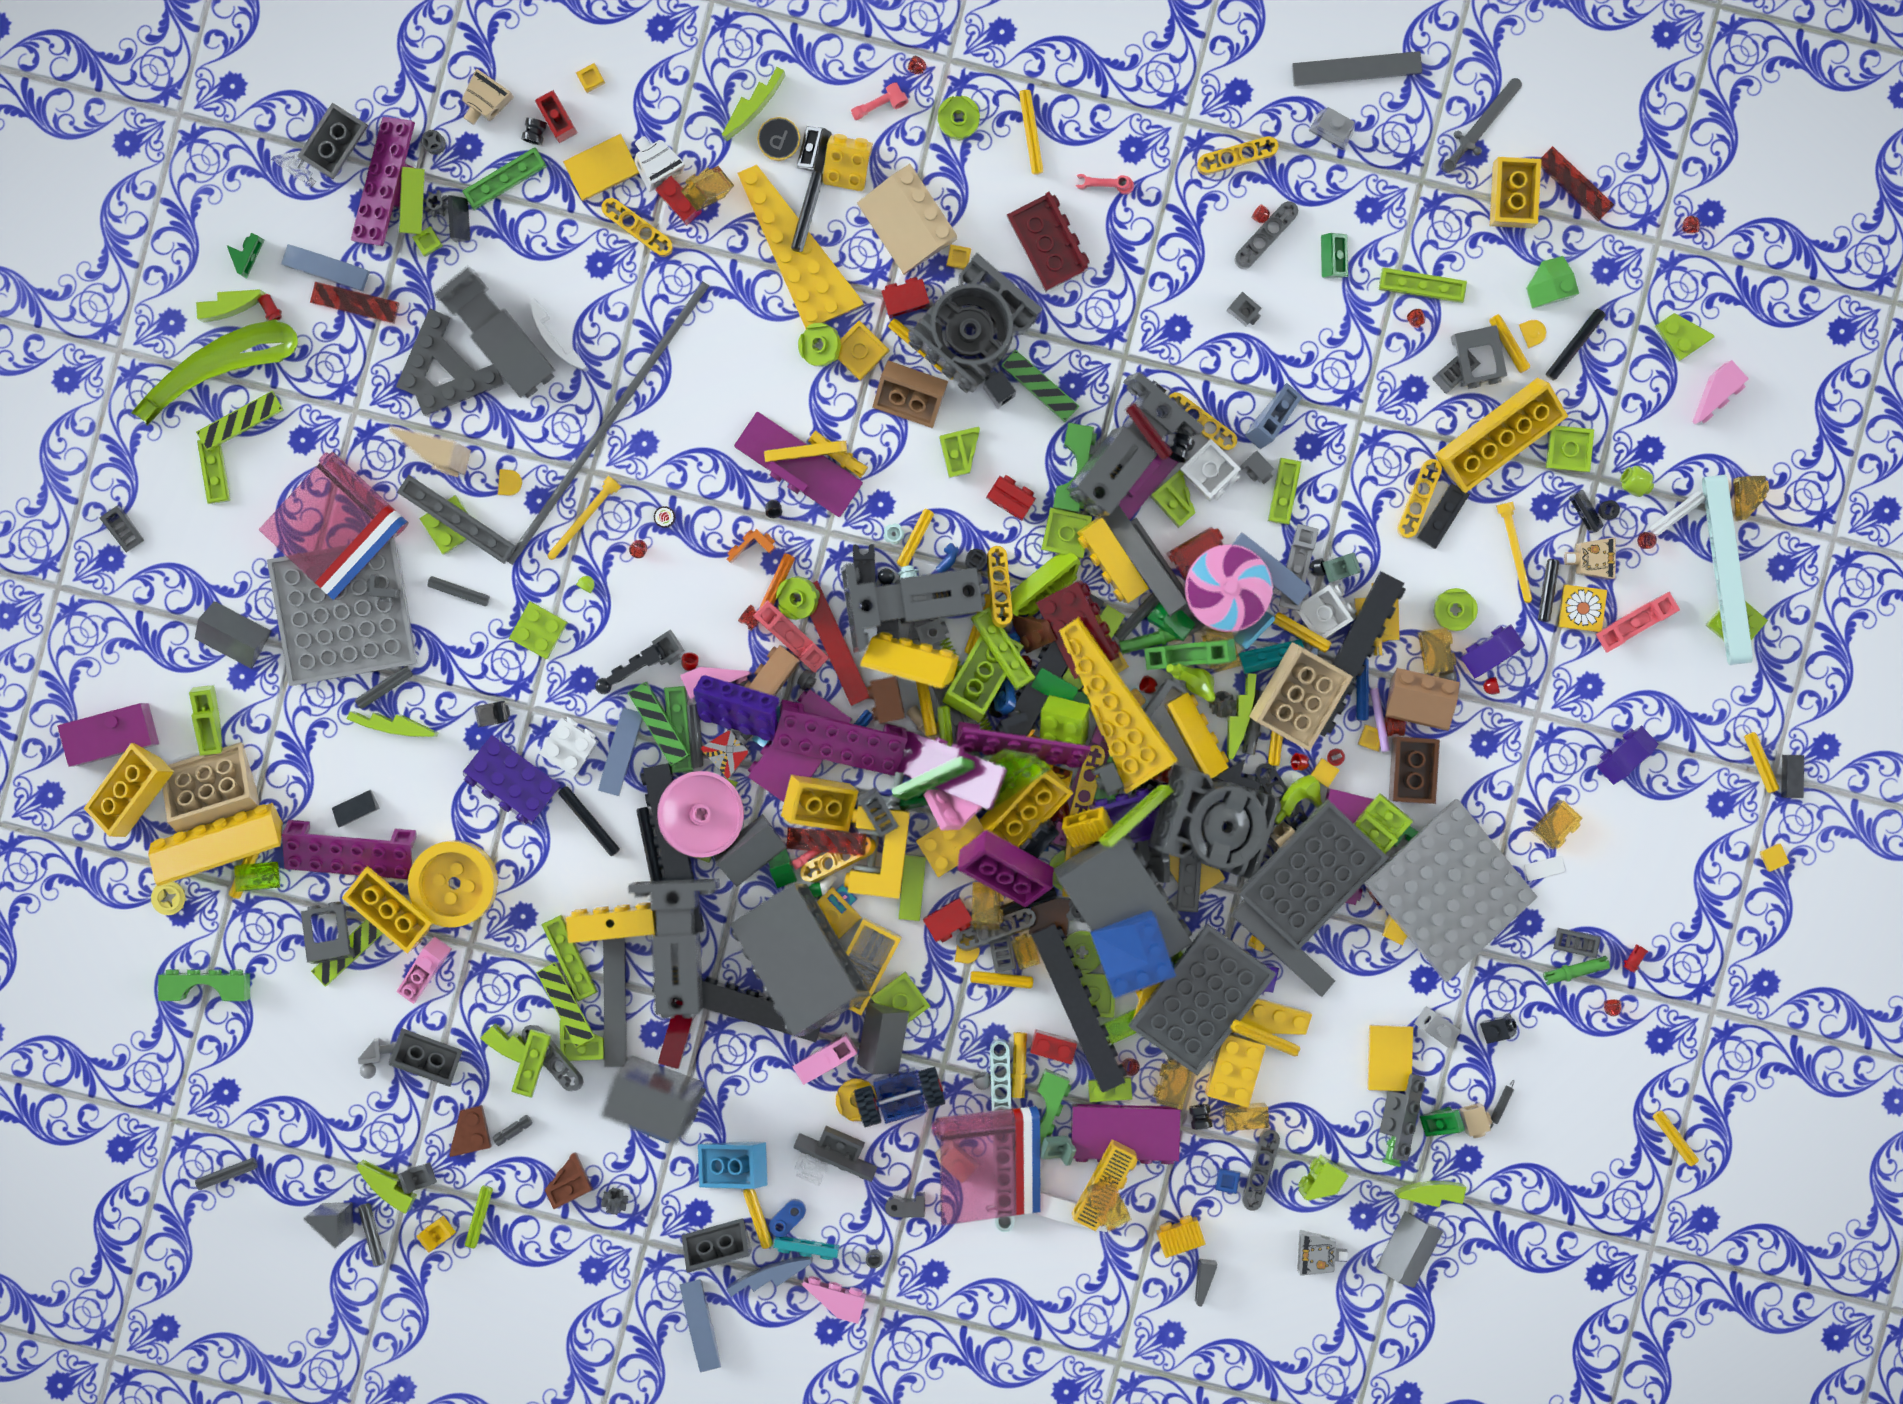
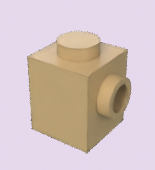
(1475, 1120)

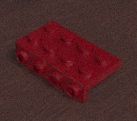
(1048, 241)
(1067, 606)

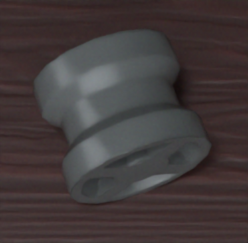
(431, 138)

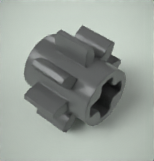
(433, 198)
(1223, 704)
(614, 1201)

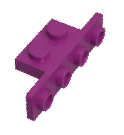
(1146, 484)

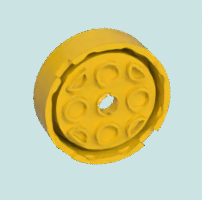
(431, 877)

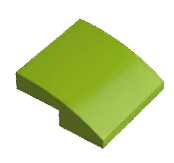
(1383, 823)

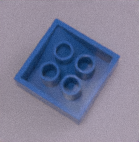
(1133, 954)

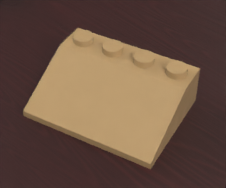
(907, 219)
(442, 453)
(1300, 696)
(209, 788)

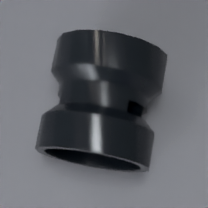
(534, 131)
(1181, 447)
(973, 561)
(1200, 1116)

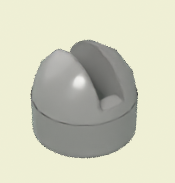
(981, 1080)

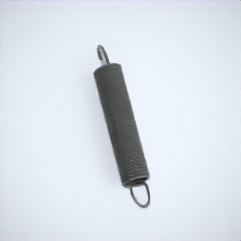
(1502, 1104)

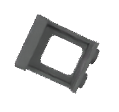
(1478, 338)
(1160, 695)
(332, 949)

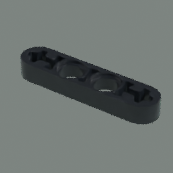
(1273, 774)

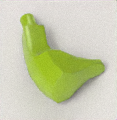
(1196, 680)
(1304, 787)

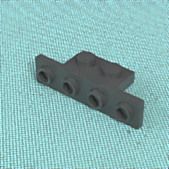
(1401, 1116)
(837, 1150)

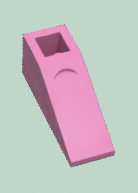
(1720, 386)
(692, 677)
(424, 969)
(825, 1058)
(840, 1301)

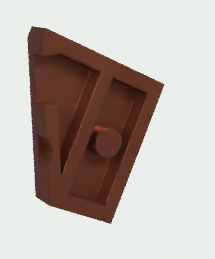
(1033, 632)
(470, 1132)
(569, 1183)

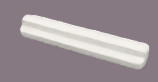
(1677, 513)

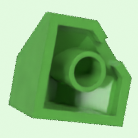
(1552, 283)

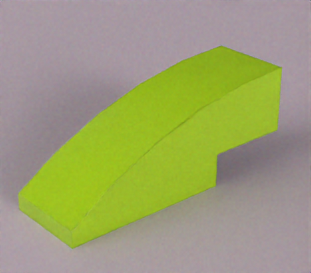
(227, 304)
(206, 719)
(503, 1044)
(386, 1186)
(1432, 1192)

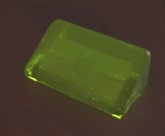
(257, 876)

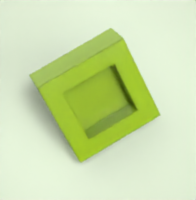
(427, 241)

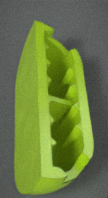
(1045, 581)

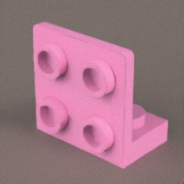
(949, 810)

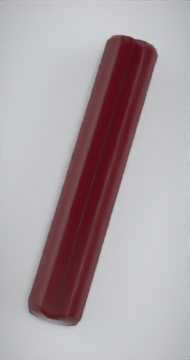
(1148, 431)

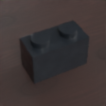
(998, 388)

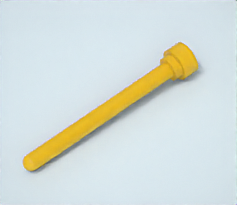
(609, 487)
(1506, 511)

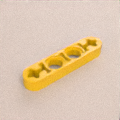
(1238, 158)
(636, 228)
(1204, 418)
(805, 451)
(1416, 497)
(996, 586)
(1082, 784)
(838, 863)

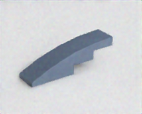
(325, 267)
(1281, 576)
(620, 752)
(777, 1272)
(700, 1325)

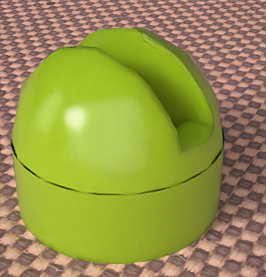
(586, 583)

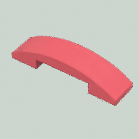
(1637, 621)
(791, 636)

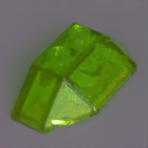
(1020, 771)

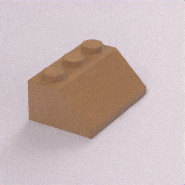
(910, 394)
(775, 672)
(1422, 699)

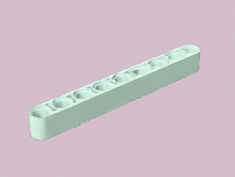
(1727, 570)
(1001, 1102)

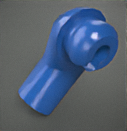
(949, 561)

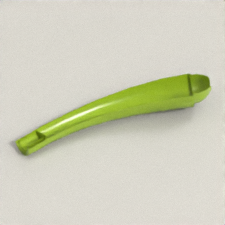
(218, 358)

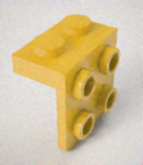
(846, 162)

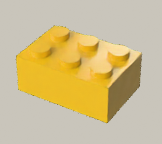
(1515, 192)
(819, 803)
(943, 846)
(1235, 1070)

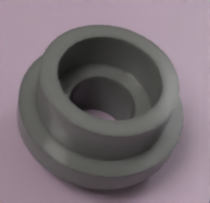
(807, 680)

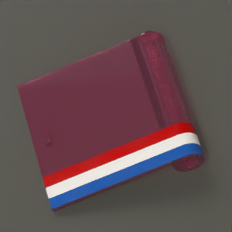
(334, 524)
(989, 1163)

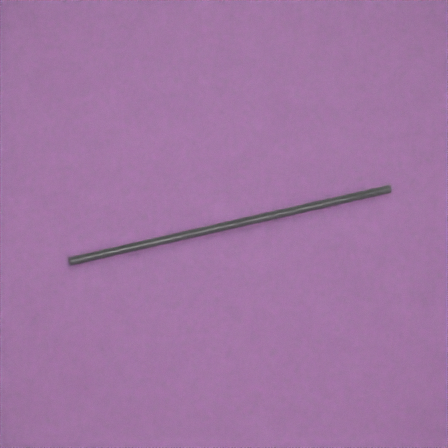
(608, 421)

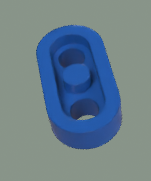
(1005, 698)
(786, 1218)

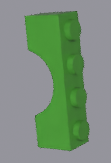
(1078, 441)
(1190, 654)
(230, 986)
(1052, 1088)

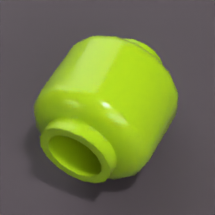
(1637, 481)

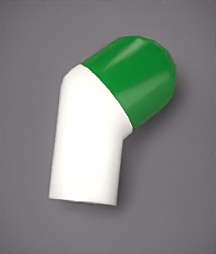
(820, 888)

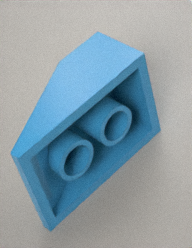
(732, 1165)

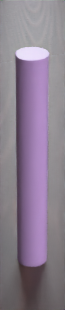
(1378, 712)

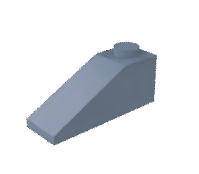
(1273, 417)

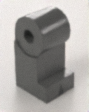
(906, 1207)

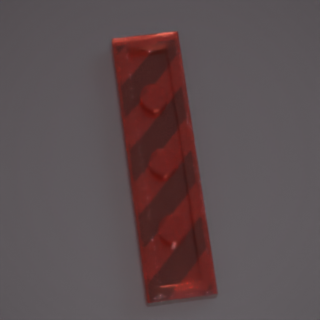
(1575, 184)
(354, 302)
(826, 841)

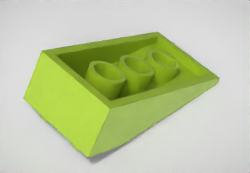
(977, 681)

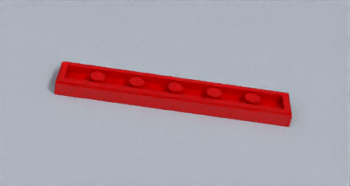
(838, 651)

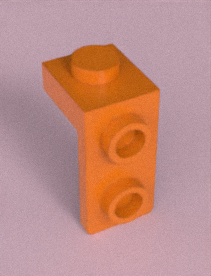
(765, 541)

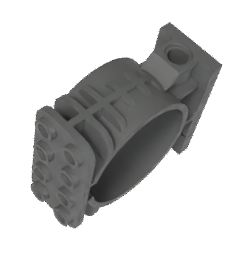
(993, 299)
(1185, 816)

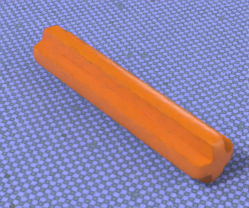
(780, 575)

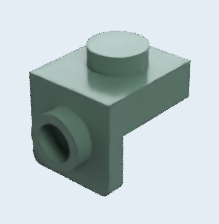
(1341, 567)
(1058, 1147)

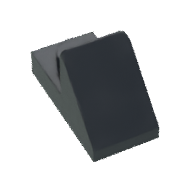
(1233, 775)

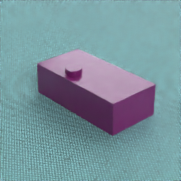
(107, 734)
(1005, 868)

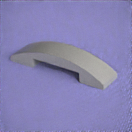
(1300, 558)

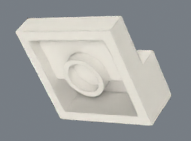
(1211, 470)
(1327, 610)
(569, 746)

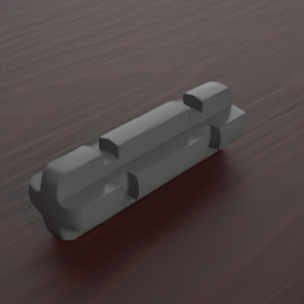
(512, 1130)

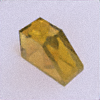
(1748, 495)
(1025, 951)

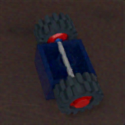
(899, 1096)

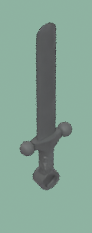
(1468, 141)

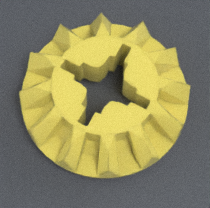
(166, 908)

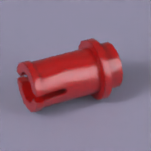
(269, 307)
(1635, 958)

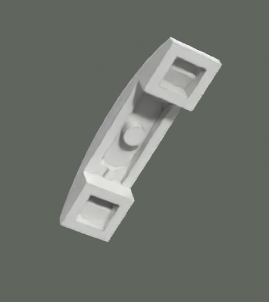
(540, 318)
(1060, 1210)

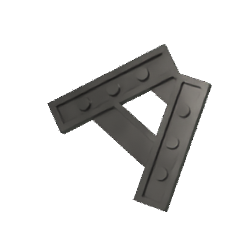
(431, 345)

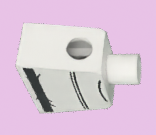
(656, 163)

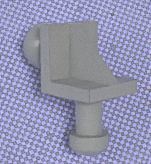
(372, 1055)

